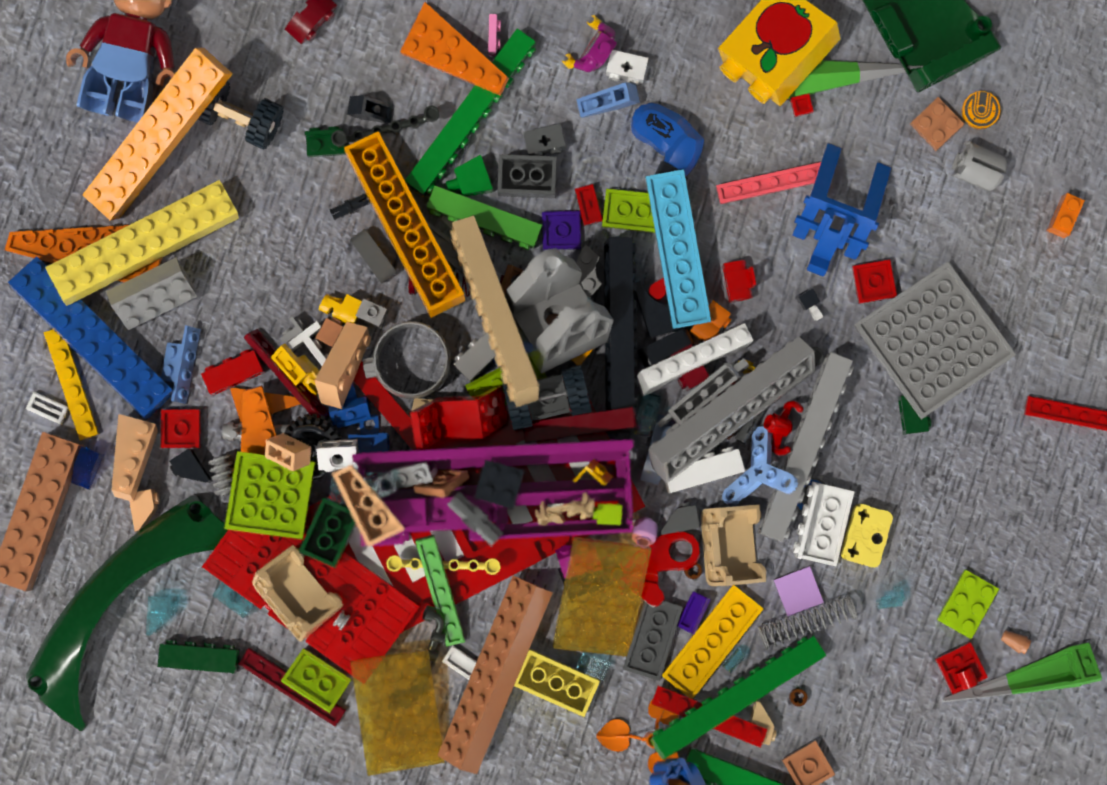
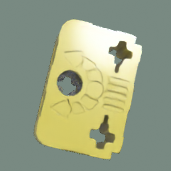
(860, 533)

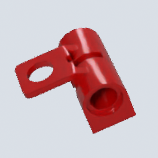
(738, 280)

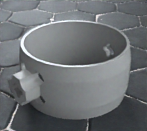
(372, 367)

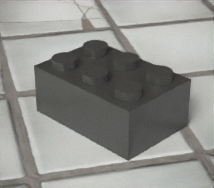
(527, 176)

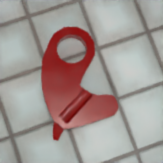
(661, 561)

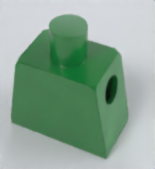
(471, 178)

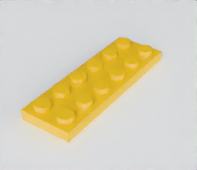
(712, 642)

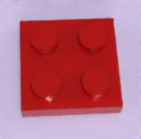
(874, 281)
(181, 428)

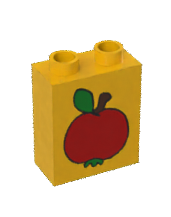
(778, 47)

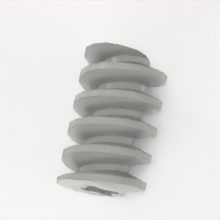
(222, 474)

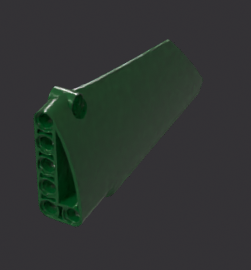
(933, 35)

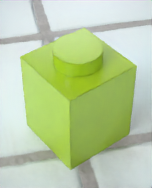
(608, 514)

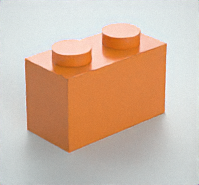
(1065, 215)

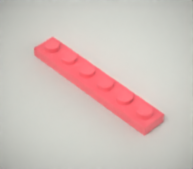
(767, 183)

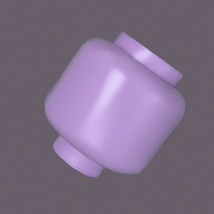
(645, 531)

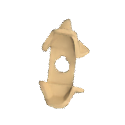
(553, 514)

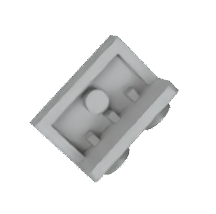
(414, 474)

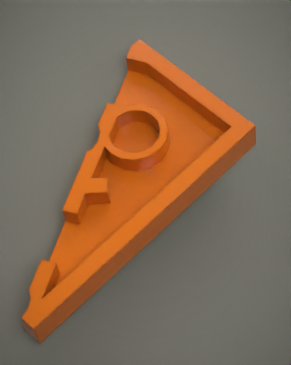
(275, 401)

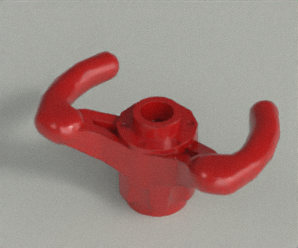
(781, 426)

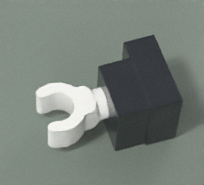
(808, 300)

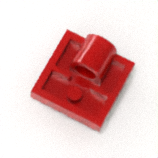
(961, 668)

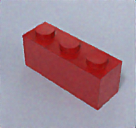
(232, 372)

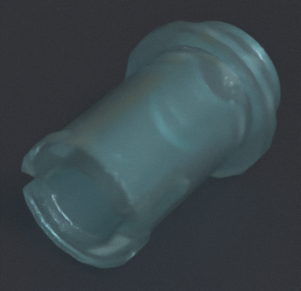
(732, 662)

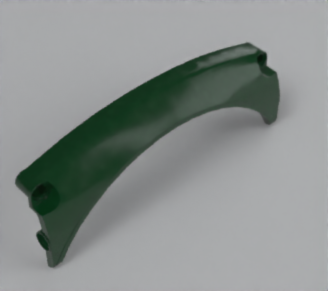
(162, 540)

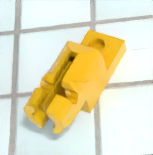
(343, 310)
(296, 368)

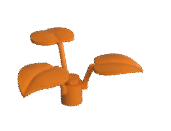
(615, 733)

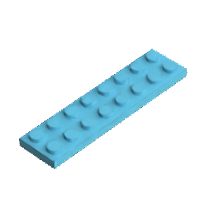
(678, 249)

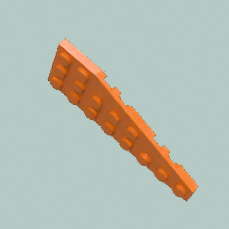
(57, 244)

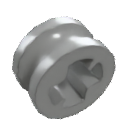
(341, 620)

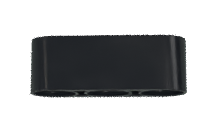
(665, 347)

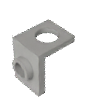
(372, 313)

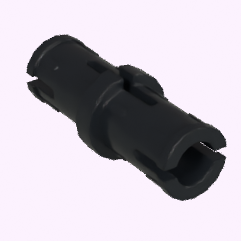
(349, 206)

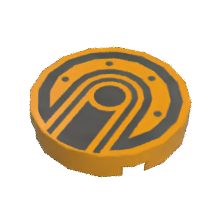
(980, 110)

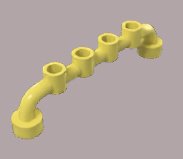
(491, 566)

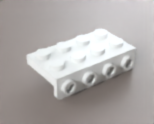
(823, 523)

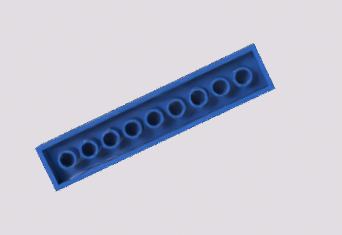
(92, 341)

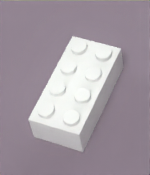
(708, 469)

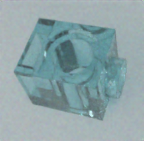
(388, 483)

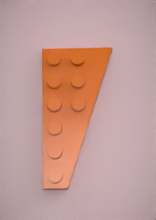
(445, 49)
(256, 421)

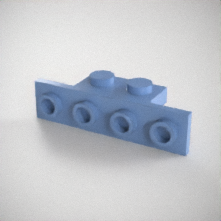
(179, 364)

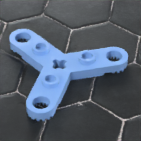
(751, 479)

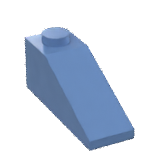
(608, 100)

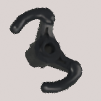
(297, 433)

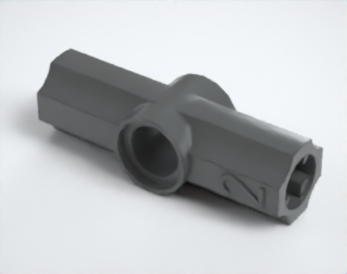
(475, 518)

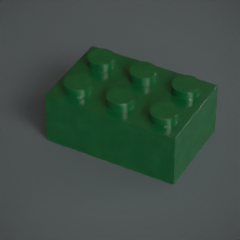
(329, 532)

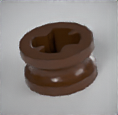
(693, 576)
(792, 696)

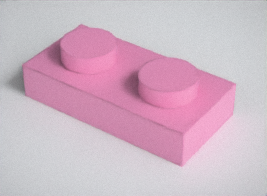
(494, 27)

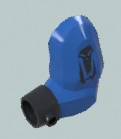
(669, 136)

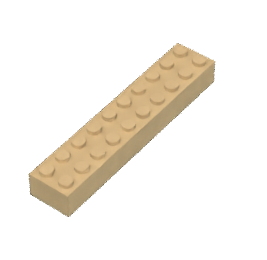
(494, 312)

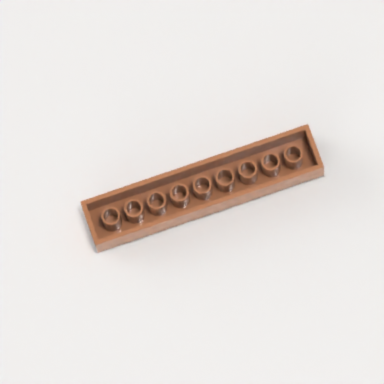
(494, 675)

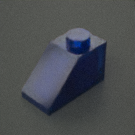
(86, 467)

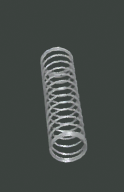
(762, 632)

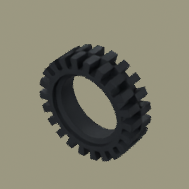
(330, 431)

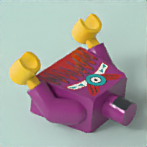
(597, 50)

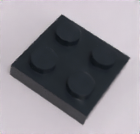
(499, 484)

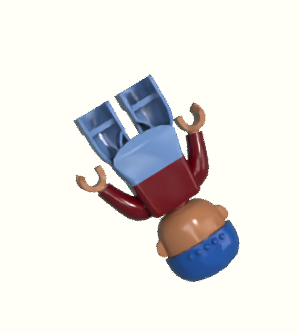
(124, 56)

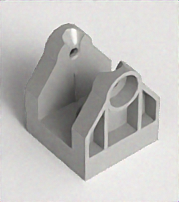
(549, 288)

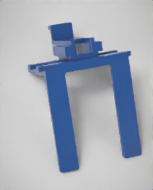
(827, 237)

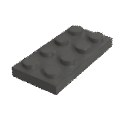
(652, 639)

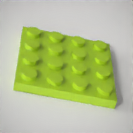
(268, 497)

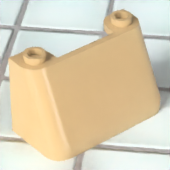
(731, 546)
(295, 594)

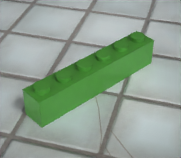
(488, 218)

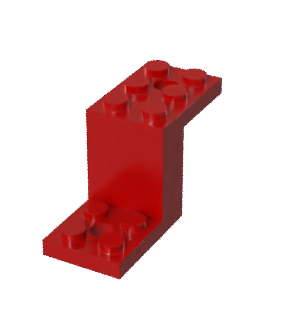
(459, 418)

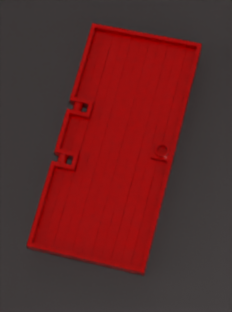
(375, 606)

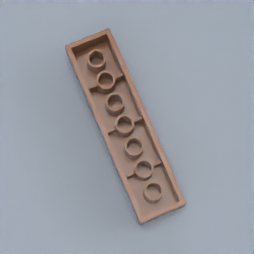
(37, 511)

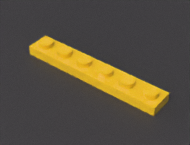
(71, 385)

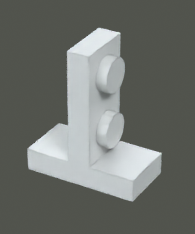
(313, 345)

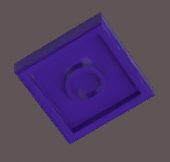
(561, 230)

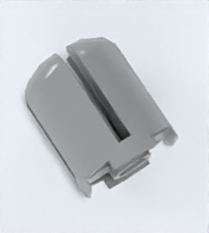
(979, 167)

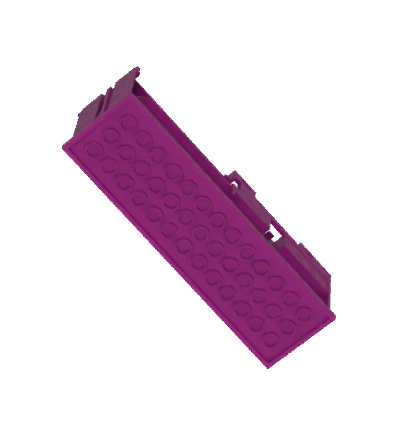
(418, 510)

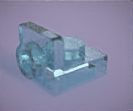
(888, 602)
(593, 666)

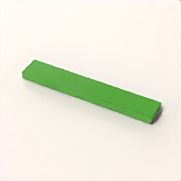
(440, 589)

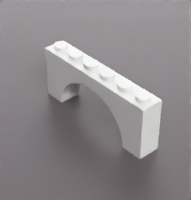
(688, 360)

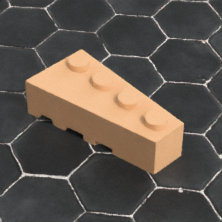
(342, 365)
(132, 451)

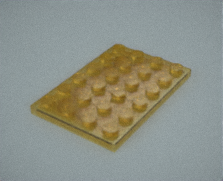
(601, 596)
(397, 711)

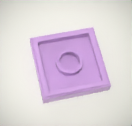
(798, 591)

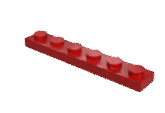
(733, 726)

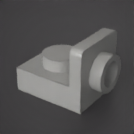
(291, 333)

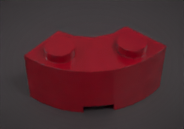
(305, 24)

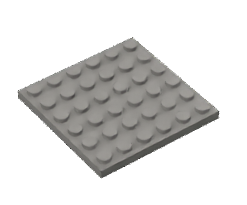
(934, 340)

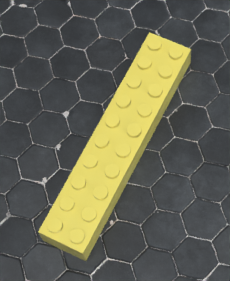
(142, 242)

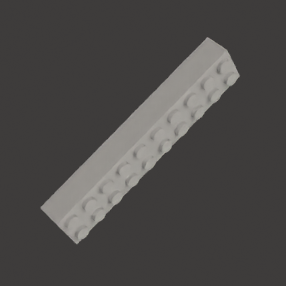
(732, 409)
(806, 444)

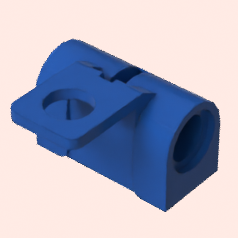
(353, 411)
(371, 440)

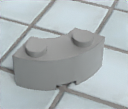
(587, 263)

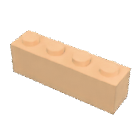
(367, 509)

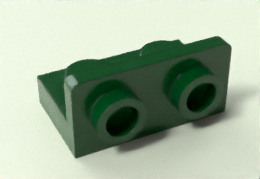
(320, 143)

